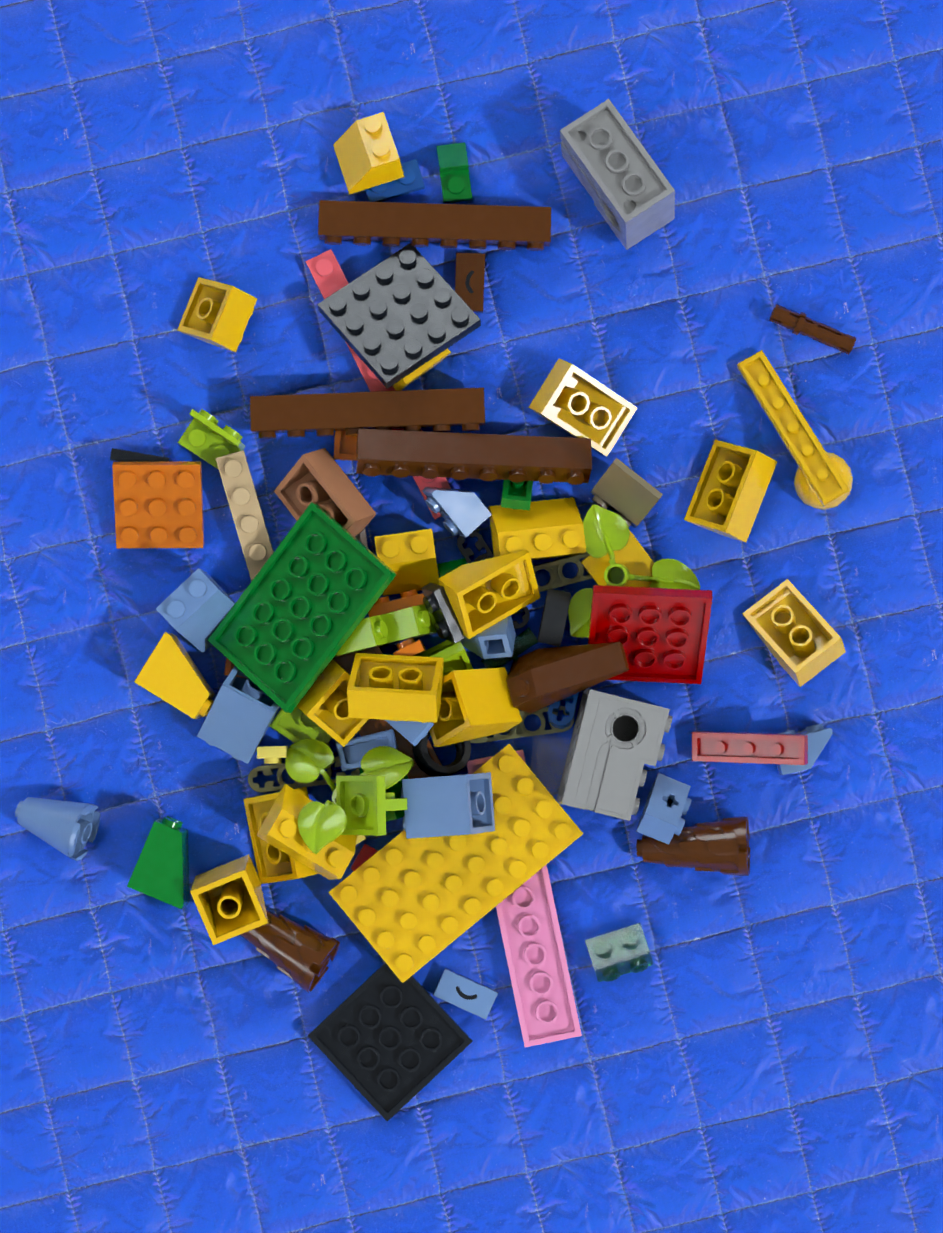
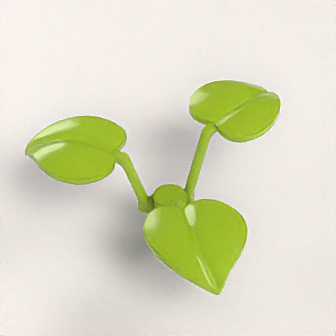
(607, 533)
(309, 758)

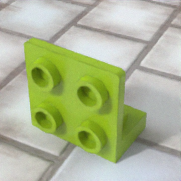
(208, 439)

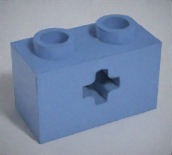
(664, 809)

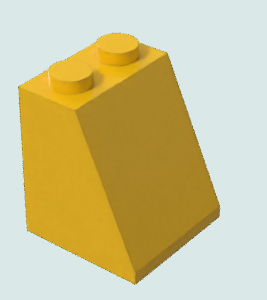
(176, 678)
(474, 706)
(230, 899)

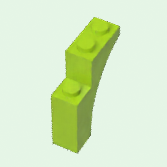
(389, 628)

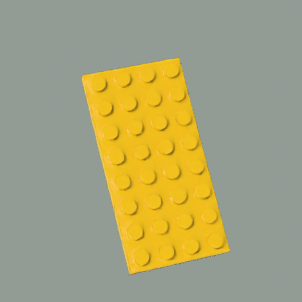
(432, 889)

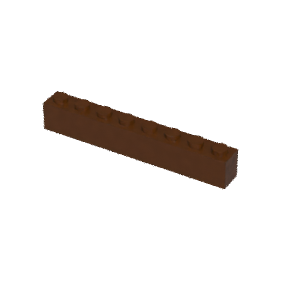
(434, 224)
(367, 410)
(473, 456)

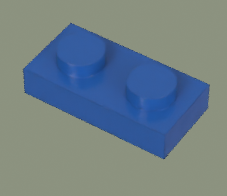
(409, 183)

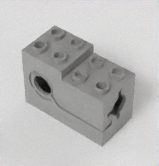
(618, 174)
(609, 752)

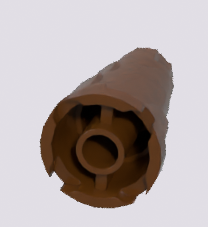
(706, 847)
(294, 948)

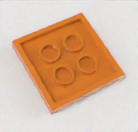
(158, 504)

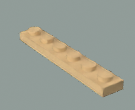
(245, 510)

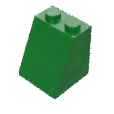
(164, 864)

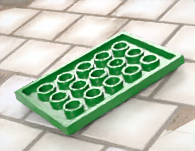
(301, 607)

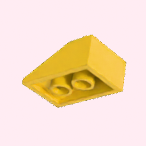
(582, 406)
(490, 590)
(794, 632)

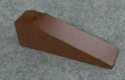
(559, 672)

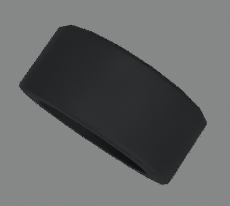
(554, 617)
(430, 767)

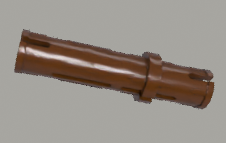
(817, 331)

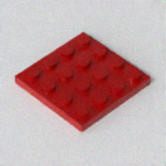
(659, 630)

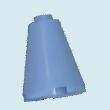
(60, 823)

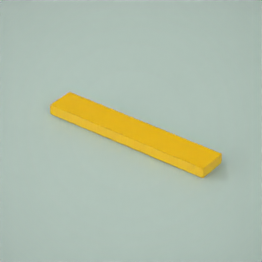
(793, 429)

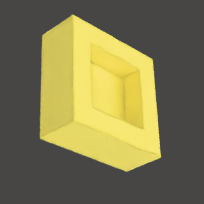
(272, 754)

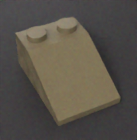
(625, 493)

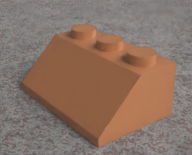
(323, 482)

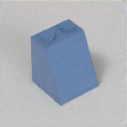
(196, 608)
(238, 717)
(448, 805)

